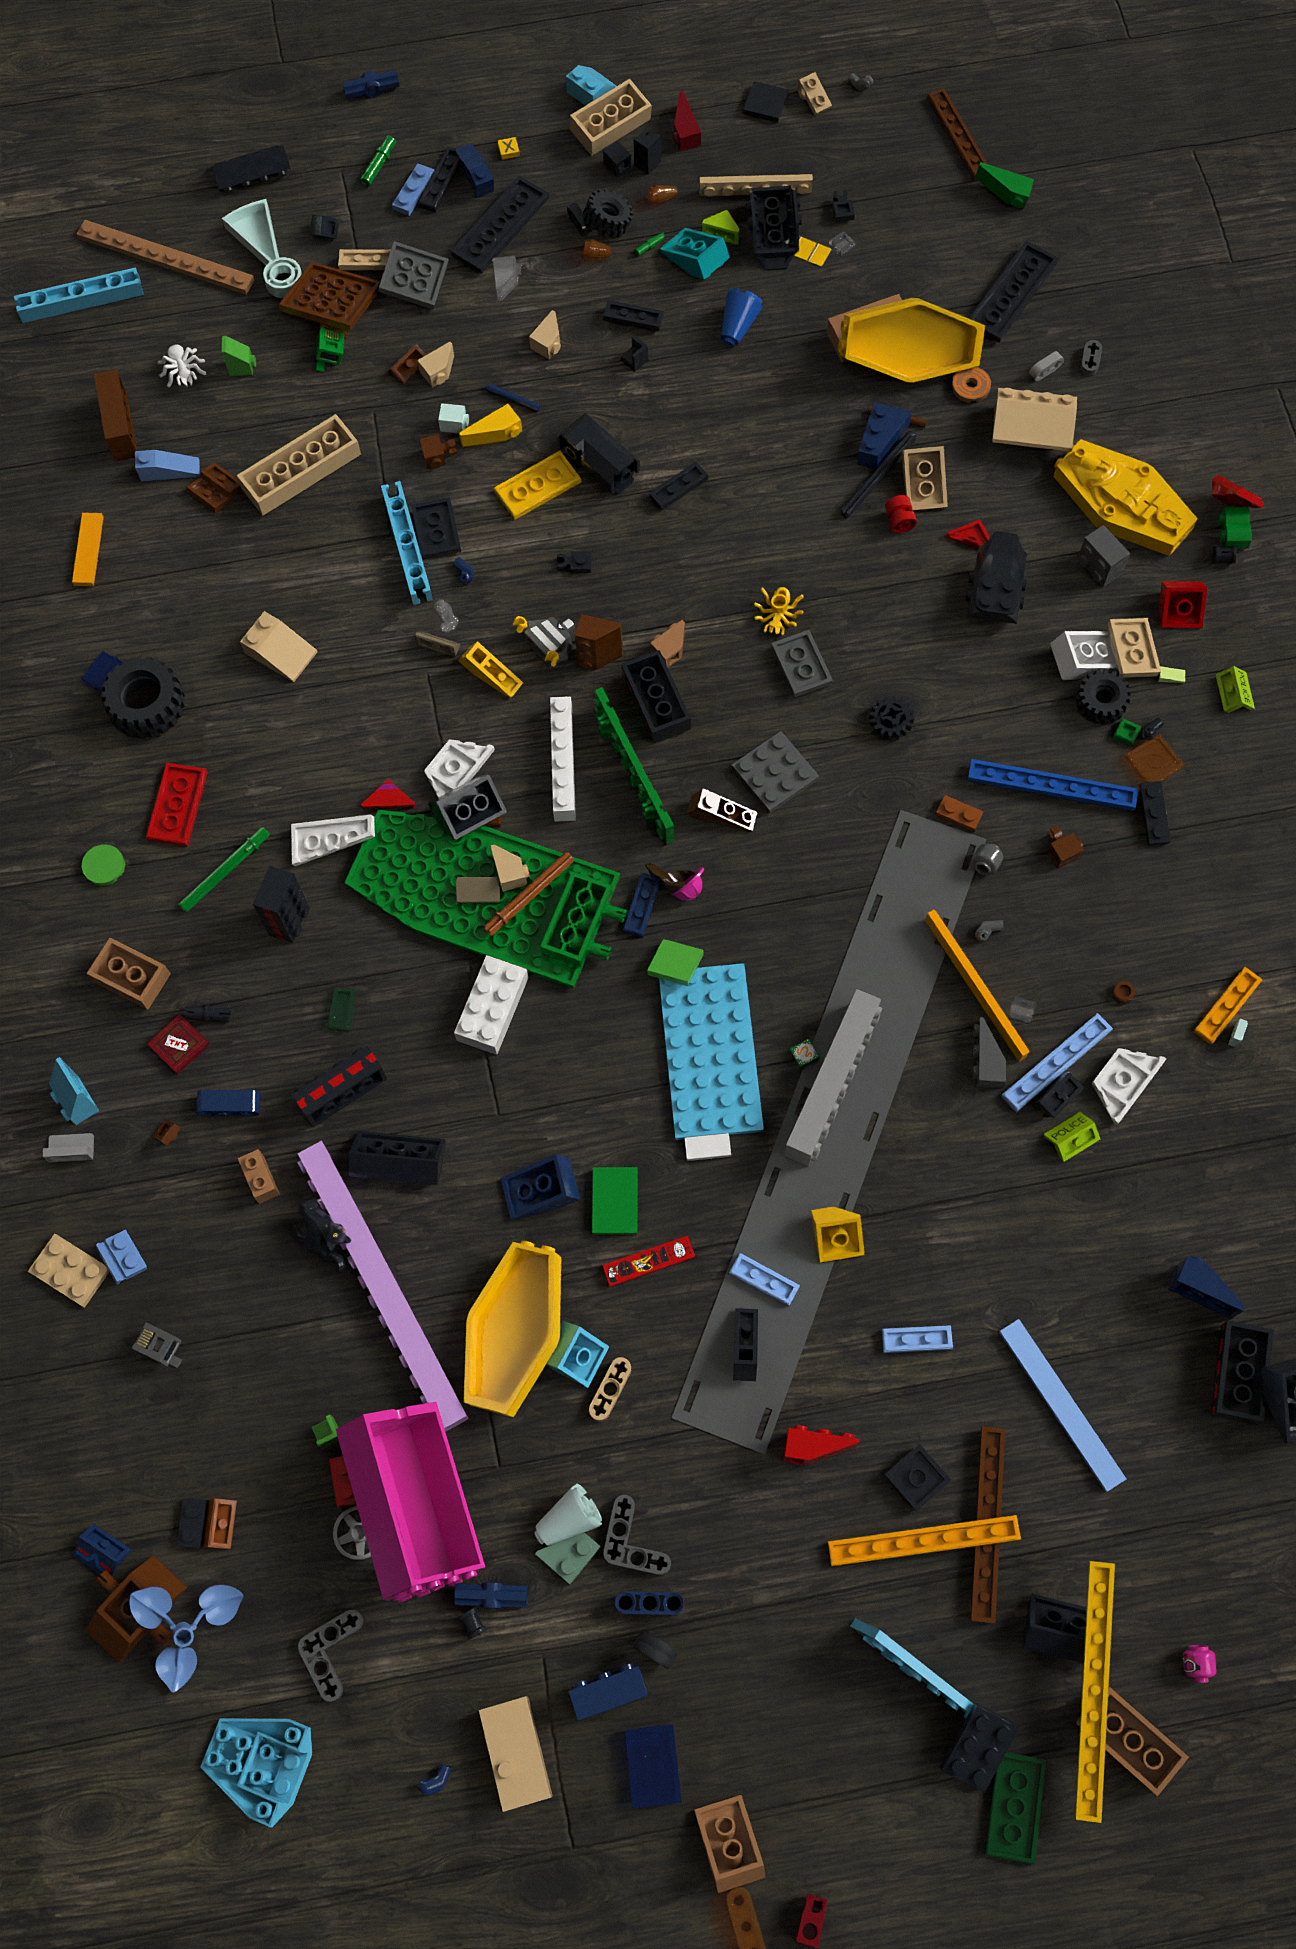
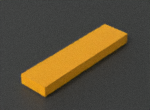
(87, 549)
(1227, 1005)

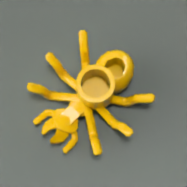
(779, 607)

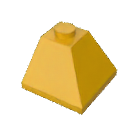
(837, 1233)

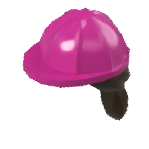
(682, 883)

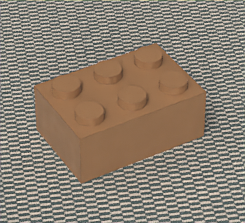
(128, 973)

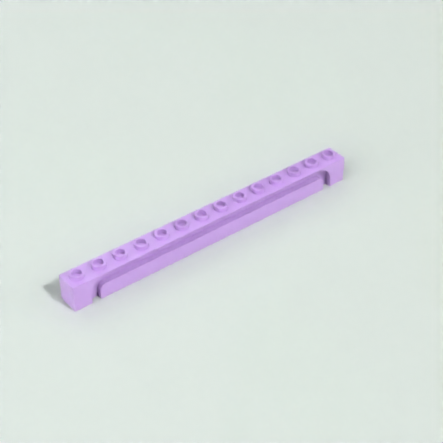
(382, 1285)

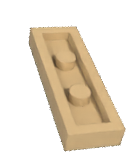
(363, 259)

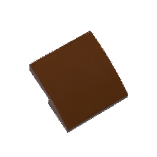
(214, 487)

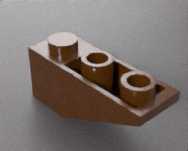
(721, 811)

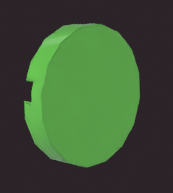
(103, 865)

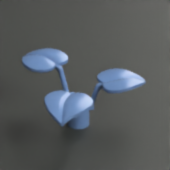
(151, 1605)

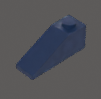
(475, 170)

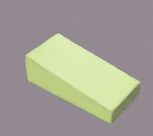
(1171, 675)

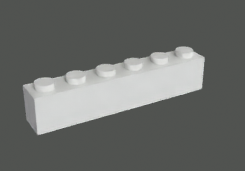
(562, 759)

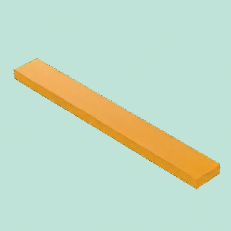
(976, 985)
(924, 1540)

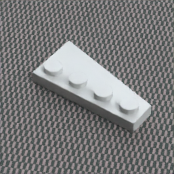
(324, 837)

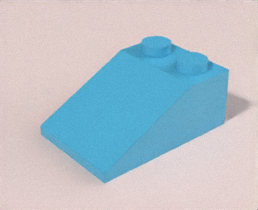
(71, 1093)

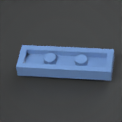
(413, 189)

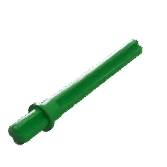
(224, 869)

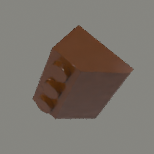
(597, 642)

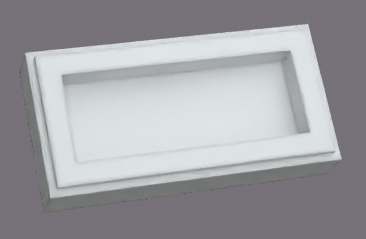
(707, 1147)

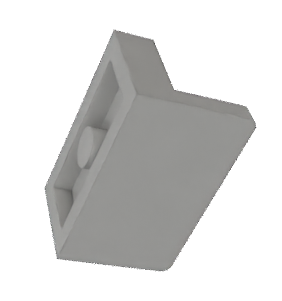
(69, 1148)

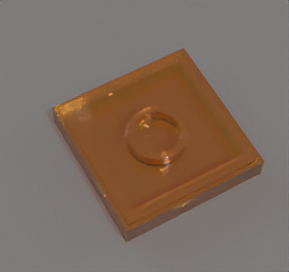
(1154, 760)

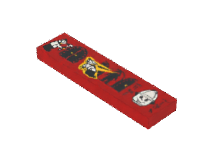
(649, 1261)

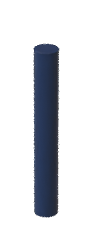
(513, 397)

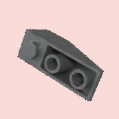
(990, 1061)

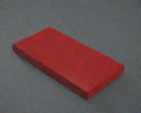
(176, 804)

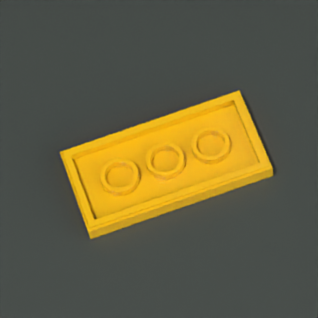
(537, 485)

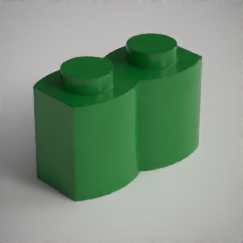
(1235, 527)

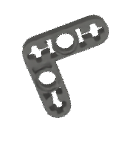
(627, 1550)
(320, 1654)

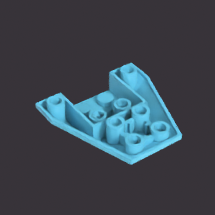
(259, 1764)

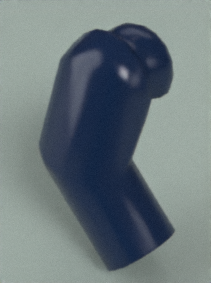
(435, 1784)

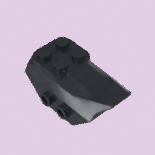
(774, 224)
(998, 579)

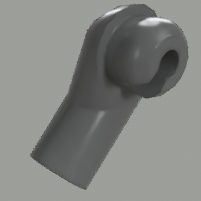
(987, 927)

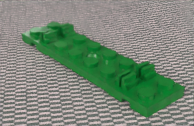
(651, 803)

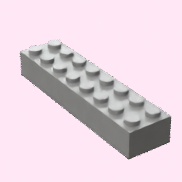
(832, 1078)

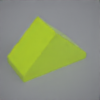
(722, 226)

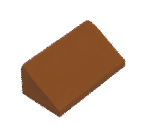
(219, 1523)

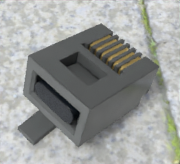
(158, 1345)

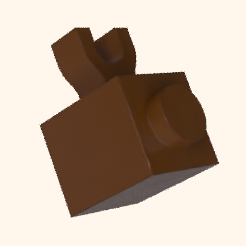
(434, 450)
(1064, 849)

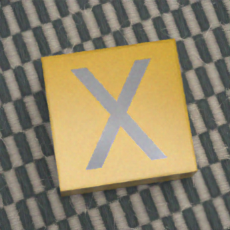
(508, 148)

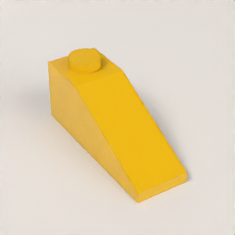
(495, 427)
(490, 670)

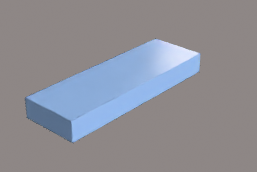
(764, 1279)
(917, 1339)

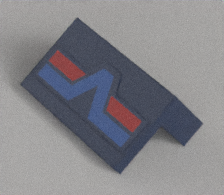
(100, 1550)

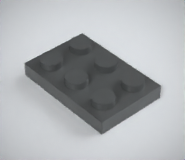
(801, 663)

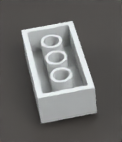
(491, 1005)

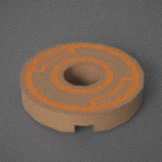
(976, 376)

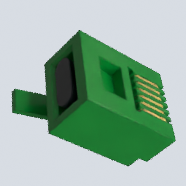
(328, 348)

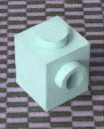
(453, 418)

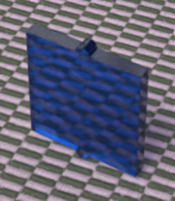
(100, 668)

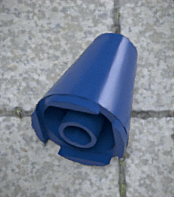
(739, 314)

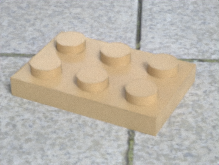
(1134, 647)
(69, 1270)

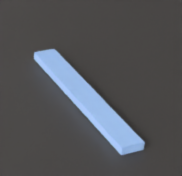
(1062, 1406)

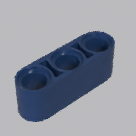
(228, 1102)
(660, 1609)

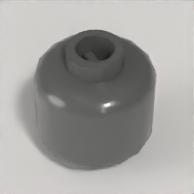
(987, 859)

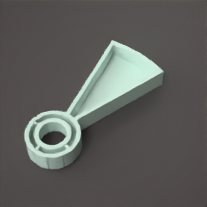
(254, 229)

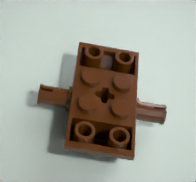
(113, 1621)

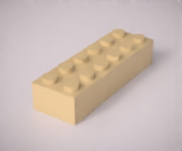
(299, 464)

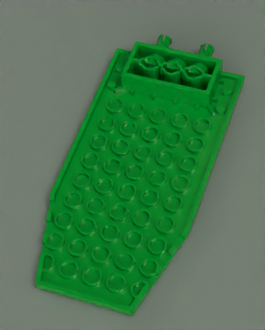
(413, 877)

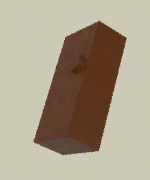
(115, 415)

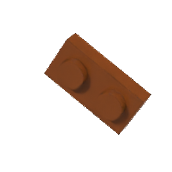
(959, 813)

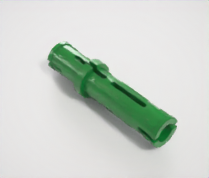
(376, 163)

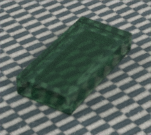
(342, 1009)

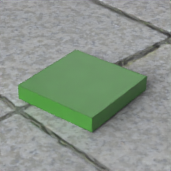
(675, 962)

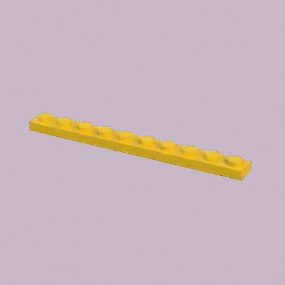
(1095, 1692)

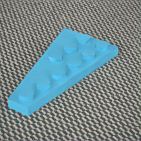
(911, 1666)

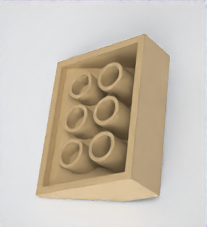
(1034, 419)

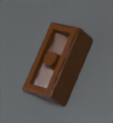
(407, 365)

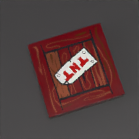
(178, 1044)

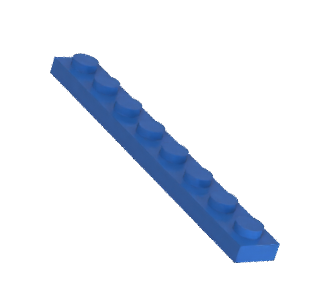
(1053, 784)

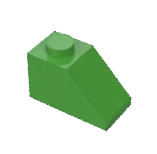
(237, 357)

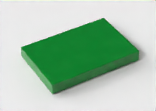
(615, 1201)

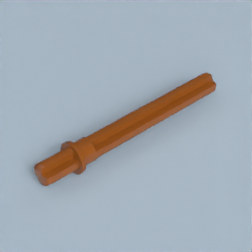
(501, 918)

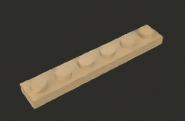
(739, 184)

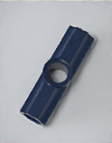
(371, 84)
(491, 1595)

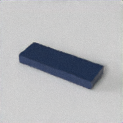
(642, 905)

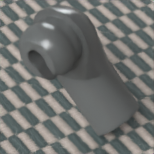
(860, 84)

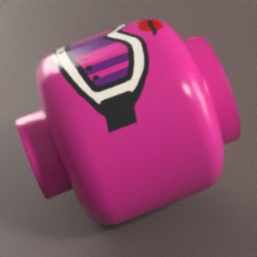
(1199, 1663)

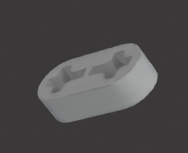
(1046, 366)

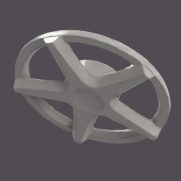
(355, 1534)

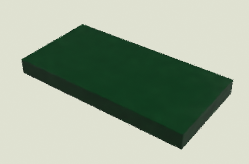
(1016, 1808)

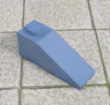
(165, 465)

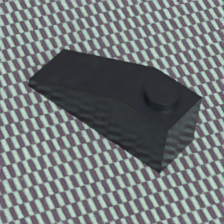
(745, 1344)

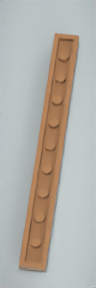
(165, 257)

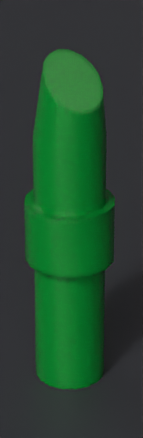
(649, 244)

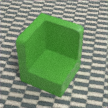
(326, 1432)

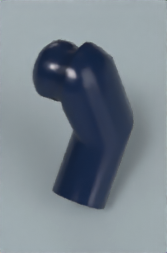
(466, 570)

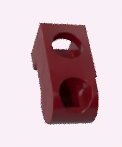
(811, 1921)

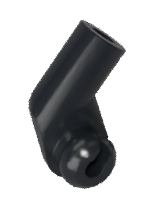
(1149, 731)

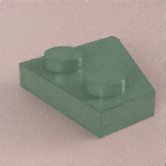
(569, 1555)

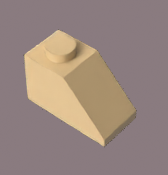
(546, 337)
(437, 365)
(509, 869)

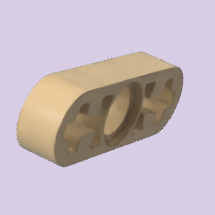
(623, 1376)

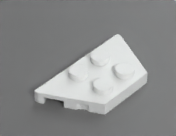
(456, 765)
(1124, 1080)

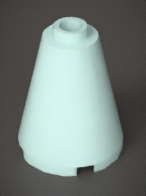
(568, 1517)

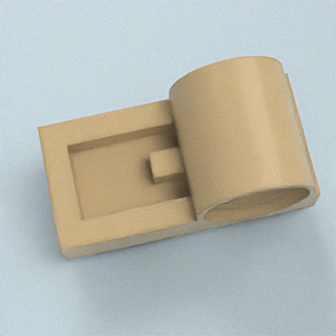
(812, 91)

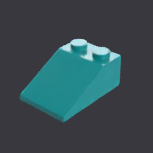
(696, 252)

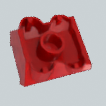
(1234, 494)

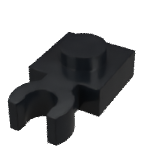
(842, 207)
(578, 562)

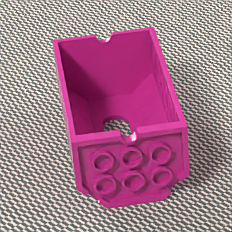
(410, 1501)

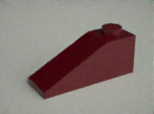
(686, 129)

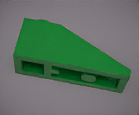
(1006, 185)

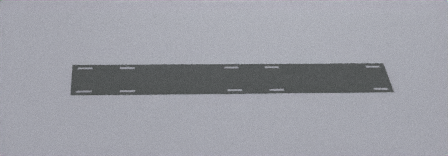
(899, 965)

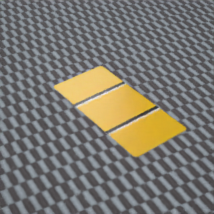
(812, 251)

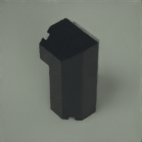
(599, 454)

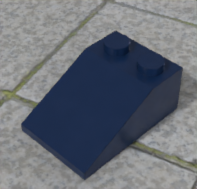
(540, 1187)
(1202, 1285)

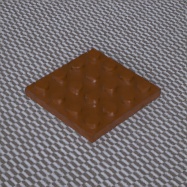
(330, 296)

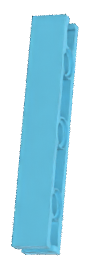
(78, 295)
(409, 552)

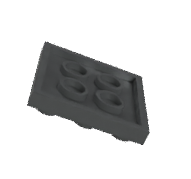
(413, 275)
(775, 772)

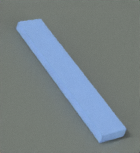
(1056, 1062)

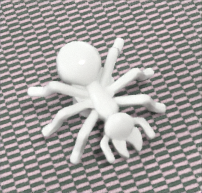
(181, 365)

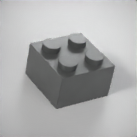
(1103, 556)

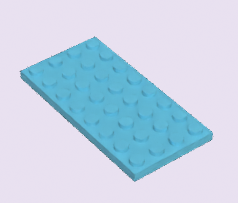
(711, 1053)

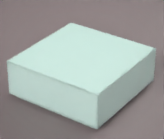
(1238, 1033)

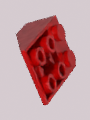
(809, 1447)

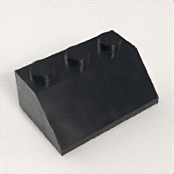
(468, 807)
(1055, 1628)

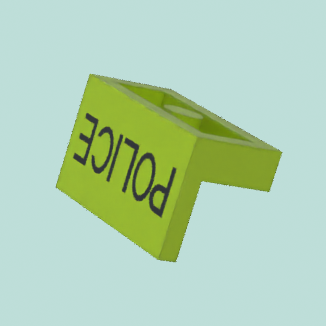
(1234, 689)
(1073, 1136)

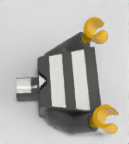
(547, 638)

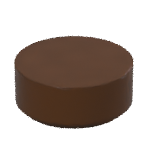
(1123, 992)

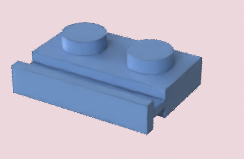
(121, 1256)

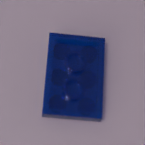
(653, 1766)

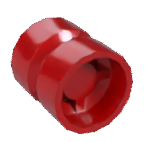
(901, 514)

